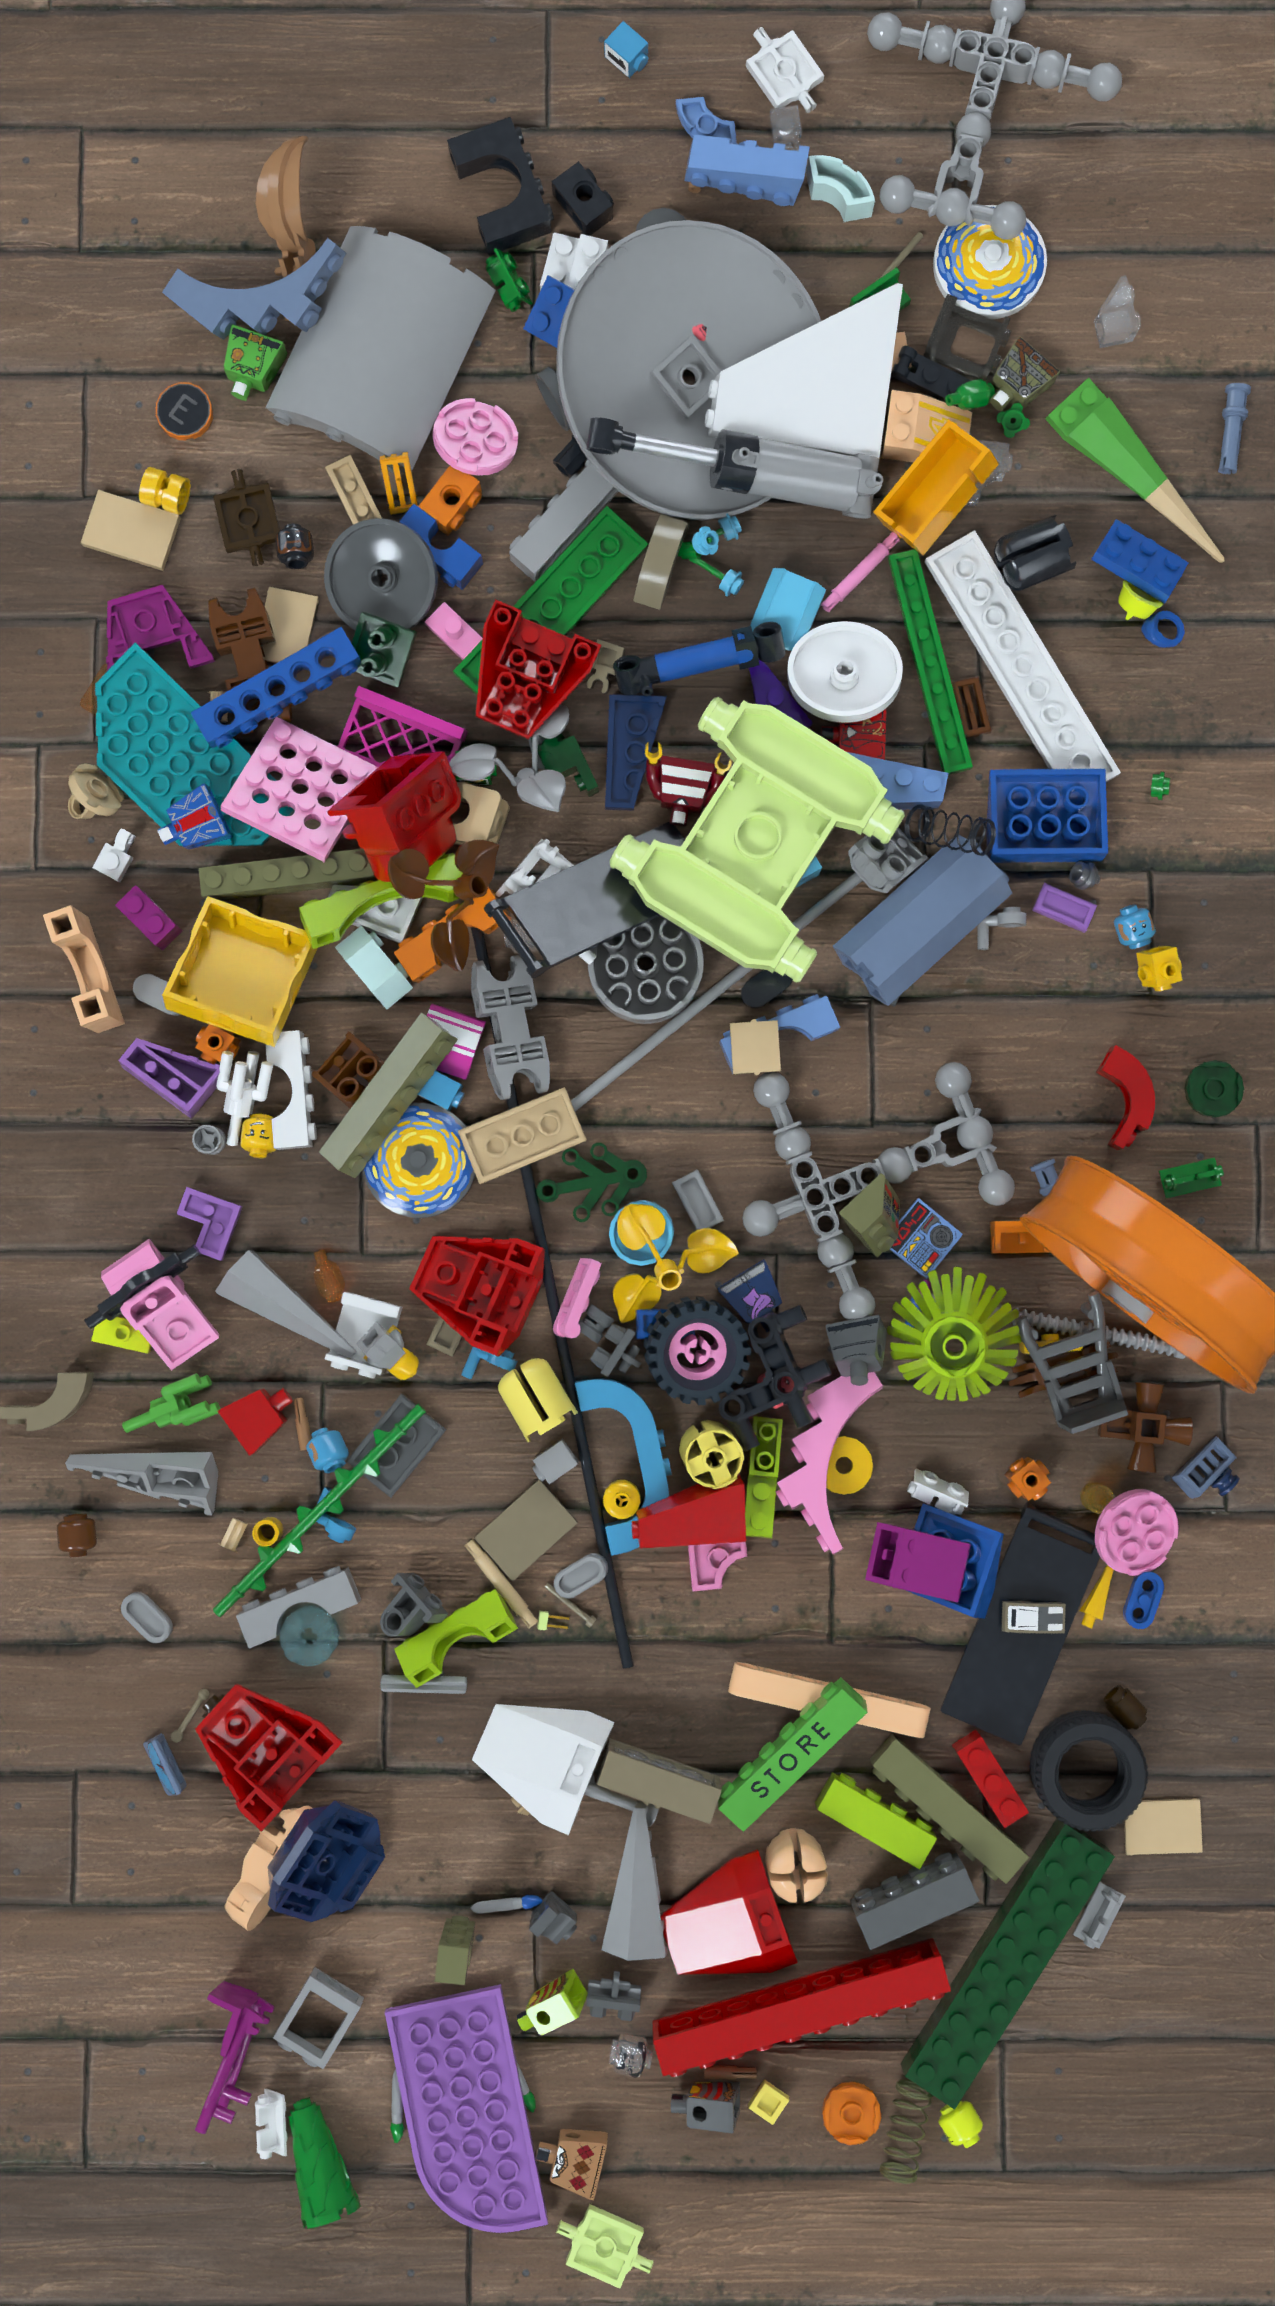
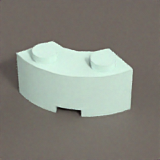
(839, 186)
(373, 966)

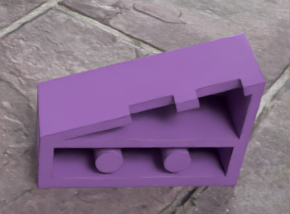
(172, 1075)

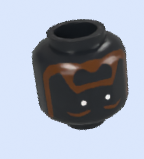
(294, 546)

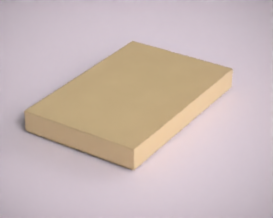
(130, 530)

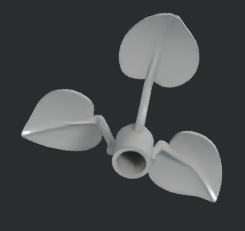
(537, 788)

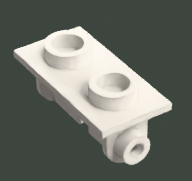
(951, 1496)
(271, 2113)

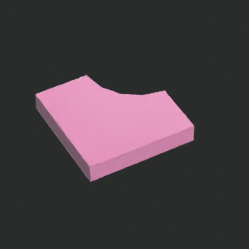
(711, 1561)

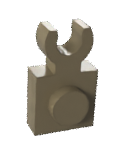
(604, 664)

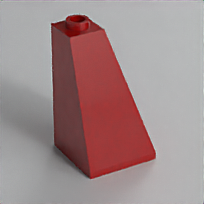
(693, 1517)

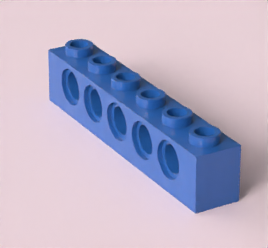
(259, 687)

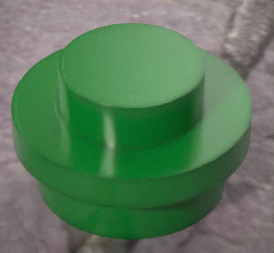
(1160, 785)

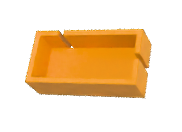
(936, 487)

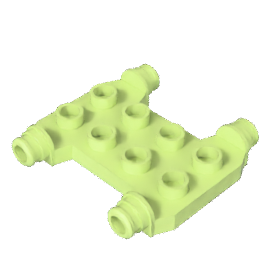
(758, 836)

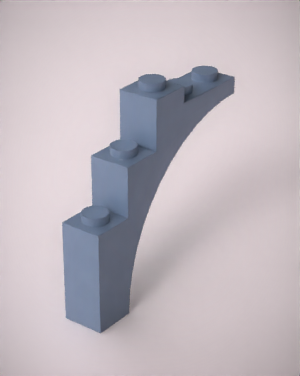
(259, 306)

